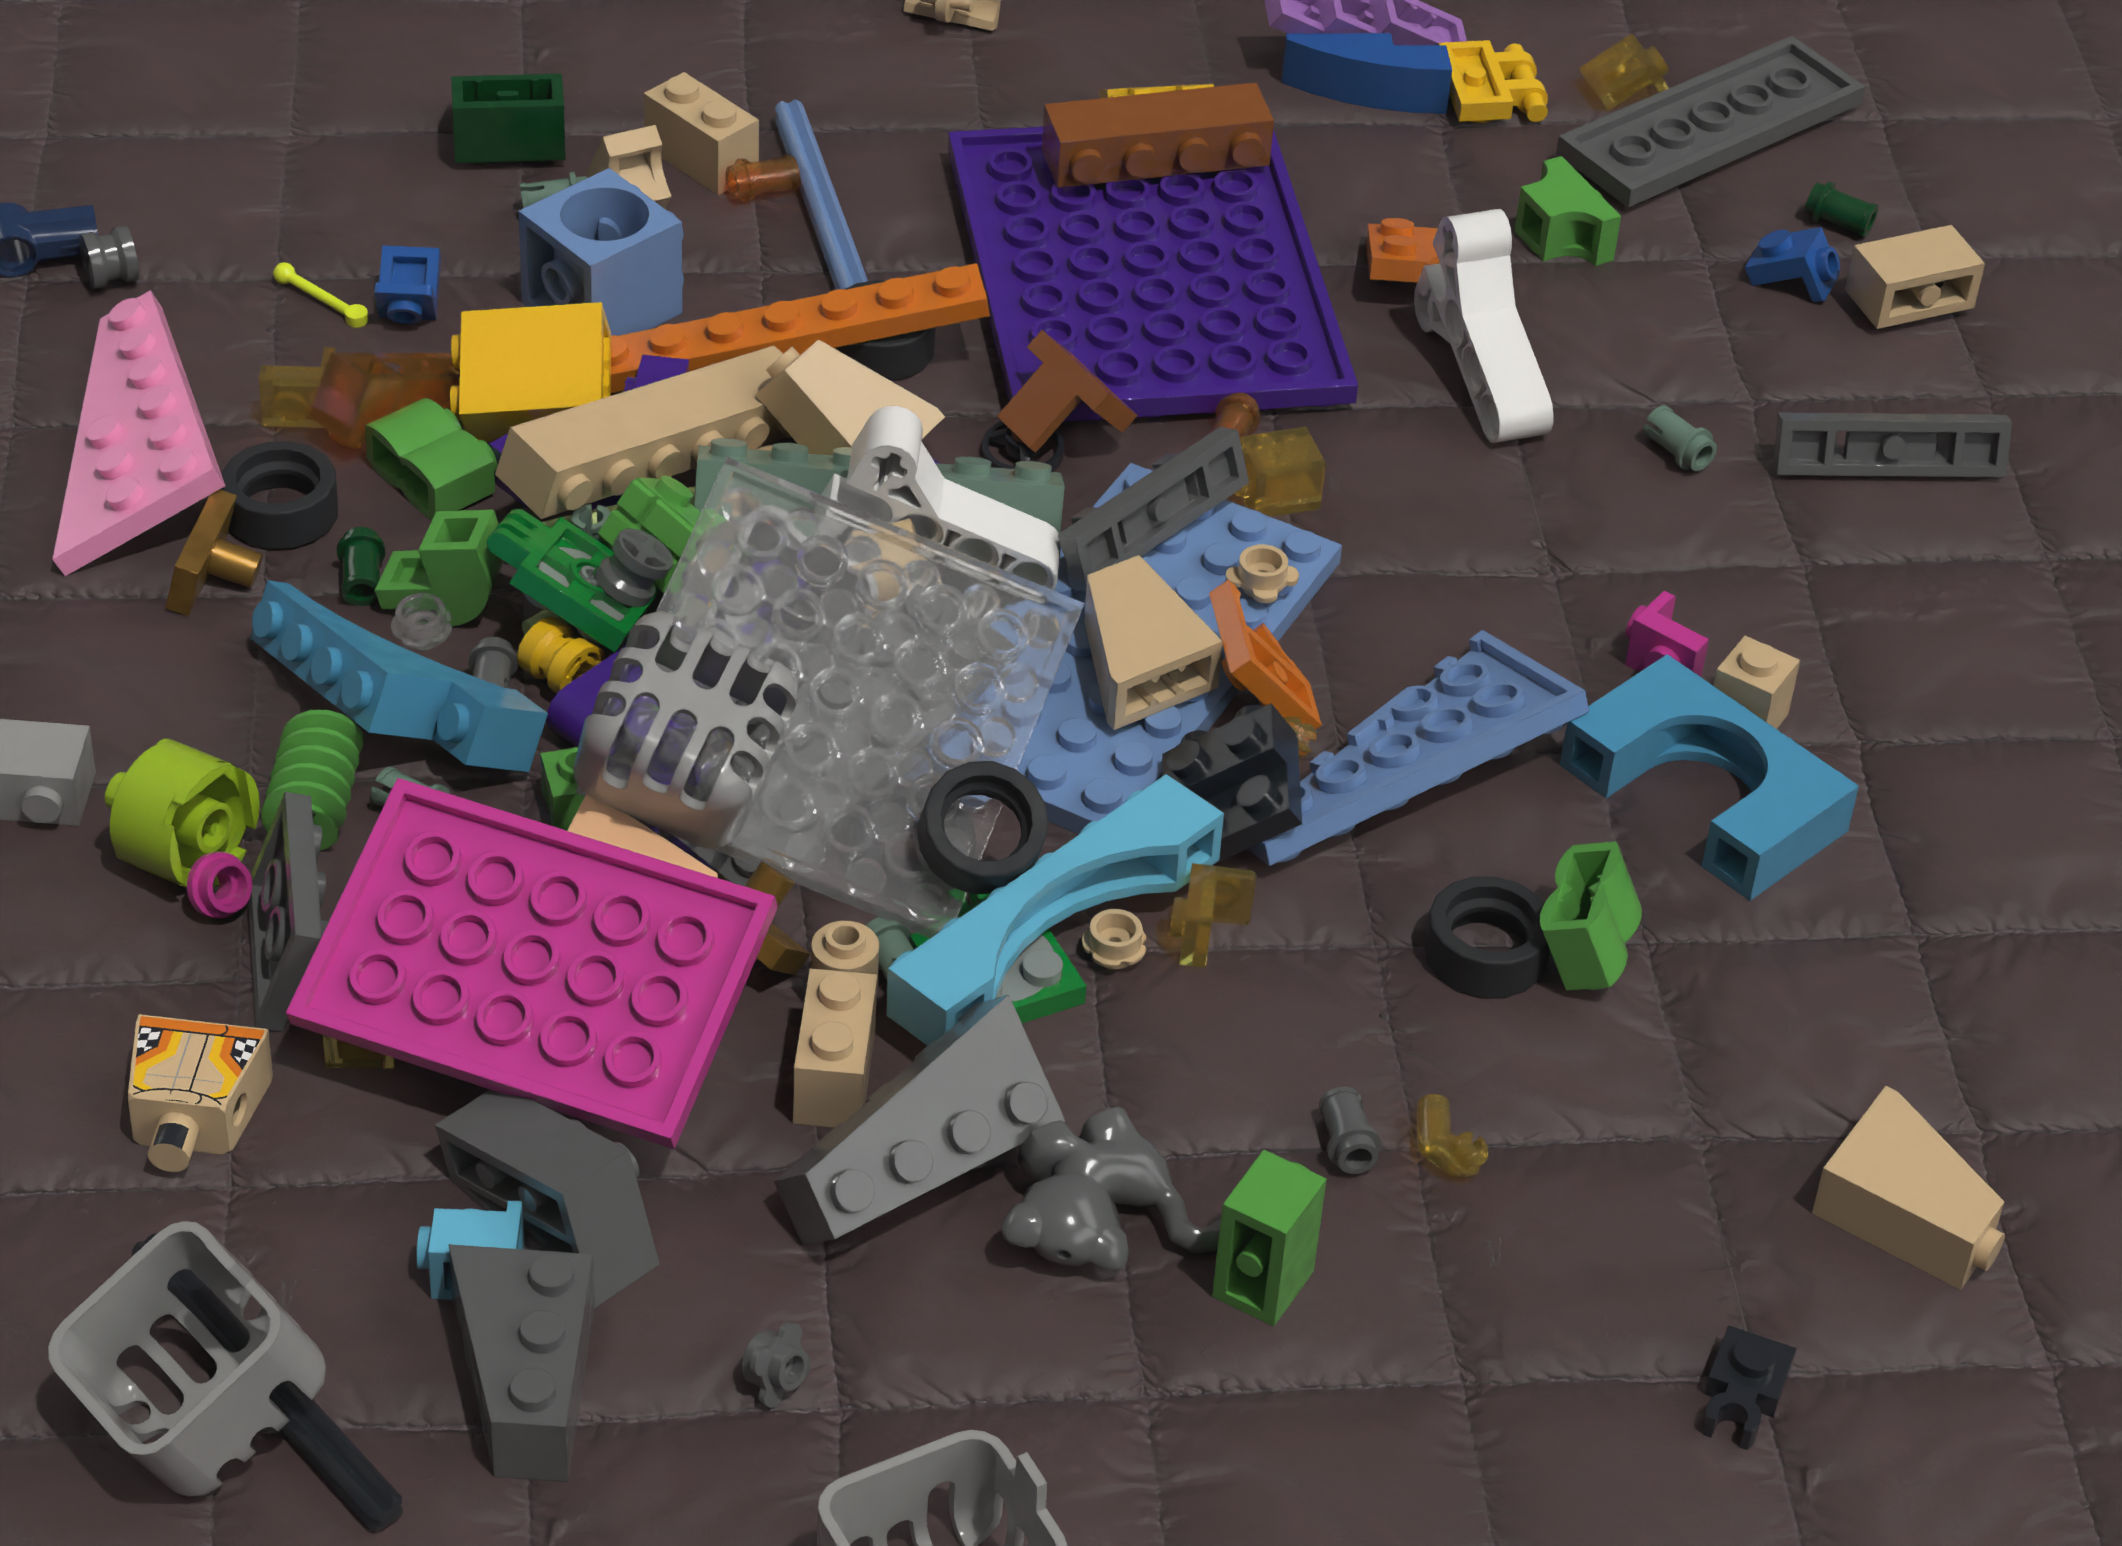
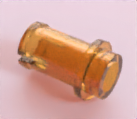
(755, 178)
(1238, 413)

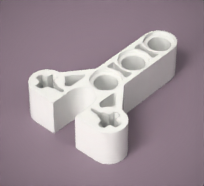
(1474, 309)
(898, 481)

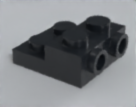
(1246, 773)

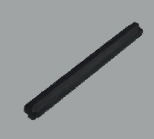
(309, 1426)

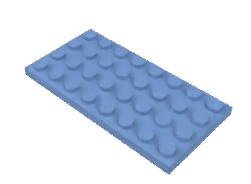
(1073, 752)

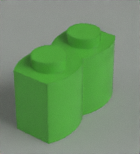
(431, 457)
(1591, 916)

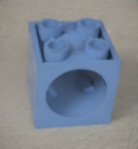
(606, 247)

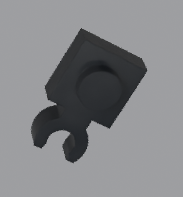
(1746, 1382)

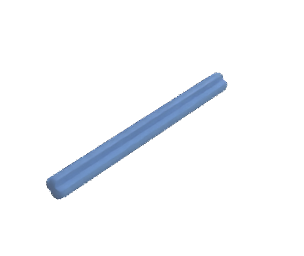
(819, 196)

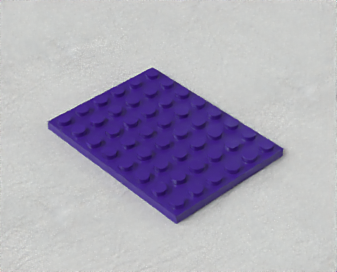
(1152, 282)

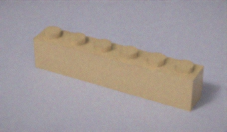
(638, 433)

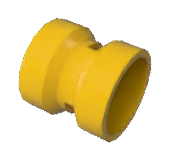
(555, 654)

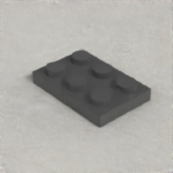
(285, 909)

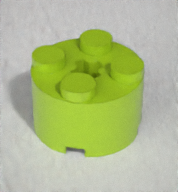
(178, 808)

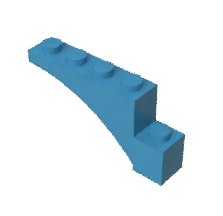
(394, 688)

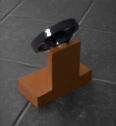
(1047, 401)

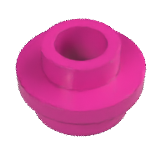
(233, 889)

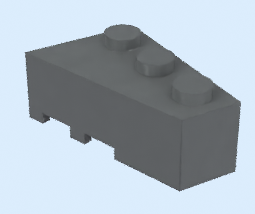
(572, 1183)
(527, 1351)

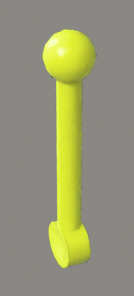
(355, 315)

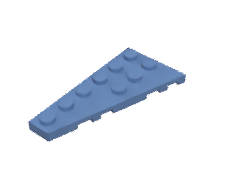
(1428, 739)

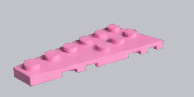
(137, 438)

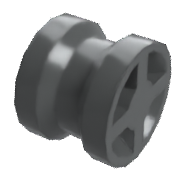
(109, 257)
(634, 567)

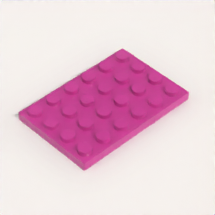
(534, 962)

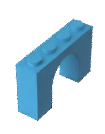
(1678, 716)

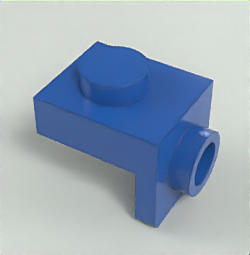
(1796, 255)
(408, 284)

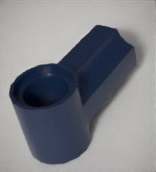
(40, 236)

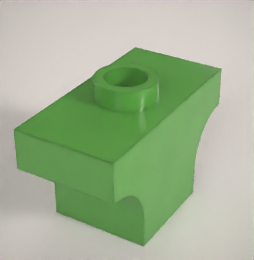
(1566, 216)

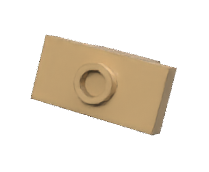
(635, 158)

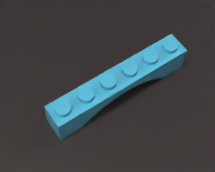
(1128, 853)

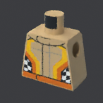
(194, 1086)

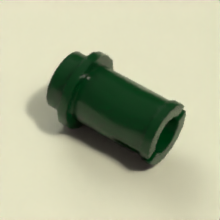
(1841, 209)
(361, 555)

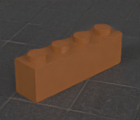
(1157, 134)

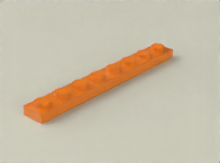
(834, 318)

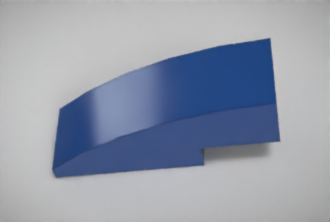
(1369, 71)

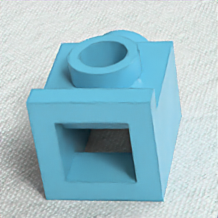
(466, 1228)

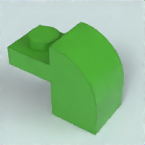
(449, 564)

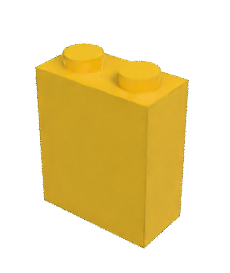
(528, 364)

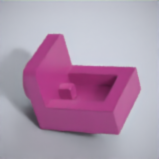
(1656, 635)

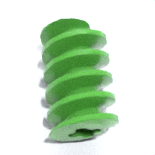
(316, 760)

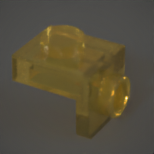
(1624, 71)
(290, 392)
(1213, 896)

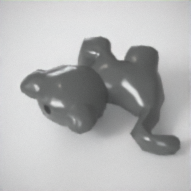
(1072, 1207)

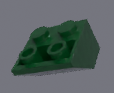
(508, 118)

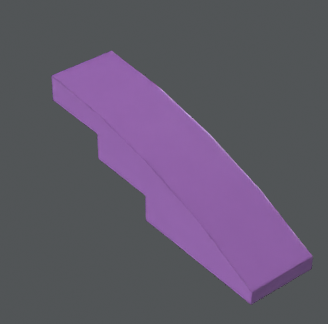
(1407, 20)

